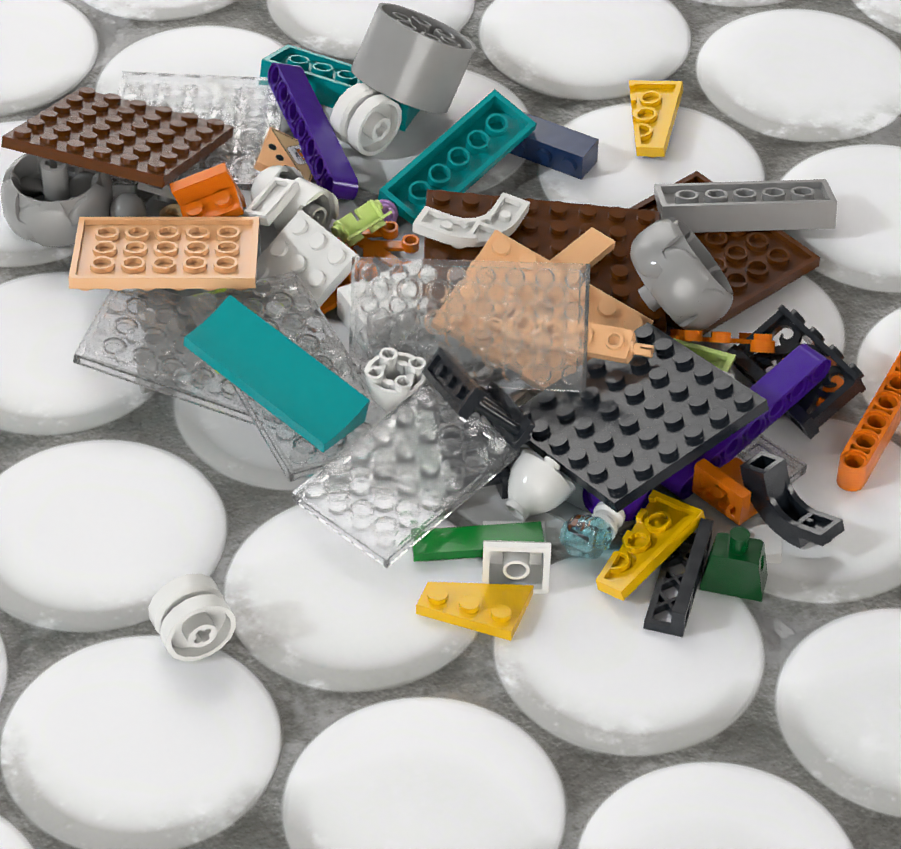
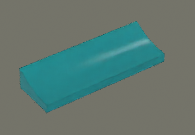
(326, 76)
(460, 154)
(278, 374)

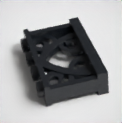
(755, 367)

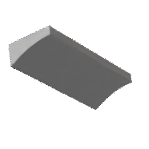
(749, 205)

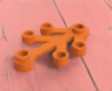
(380, 248)
(761, 342)

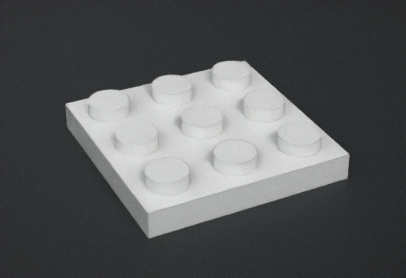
(310, 251)

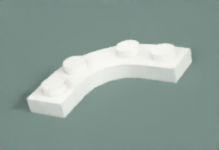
(472, 232)

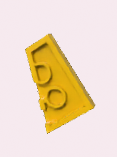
(477, 606)

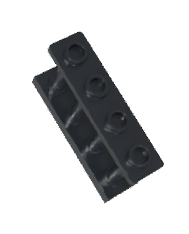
(469, 397)

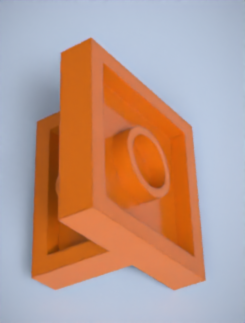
(209, 194)

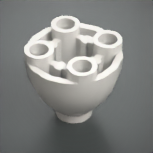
(394, 377)
(535, 486)

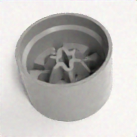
(413, 58)

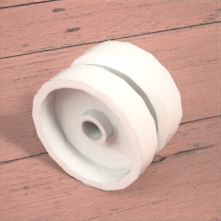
(365, 119)
(192, 617)

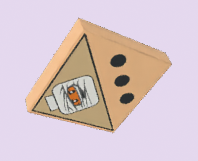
(283, 151)

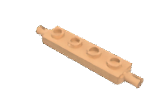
(615, 344)

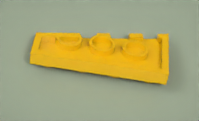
(654, 114)
(651, 541)

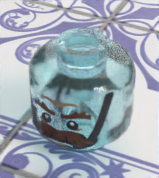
(585, 536)

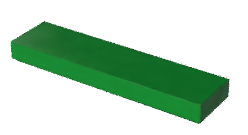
(468, 540)

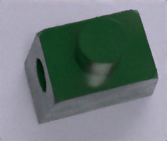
(736, 566)

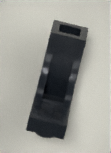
(781, 506)

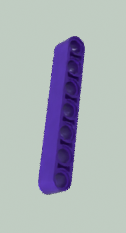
(312, 130)
(782, 389)

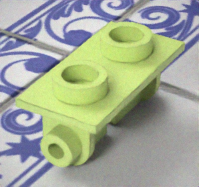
(370, 218)

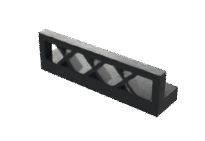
(685, 583)

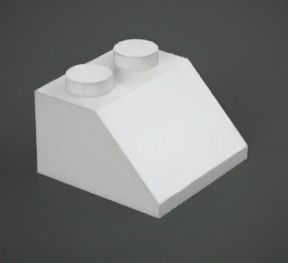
(517, 563)

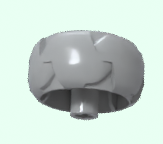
(57, 218)
(680, 275)

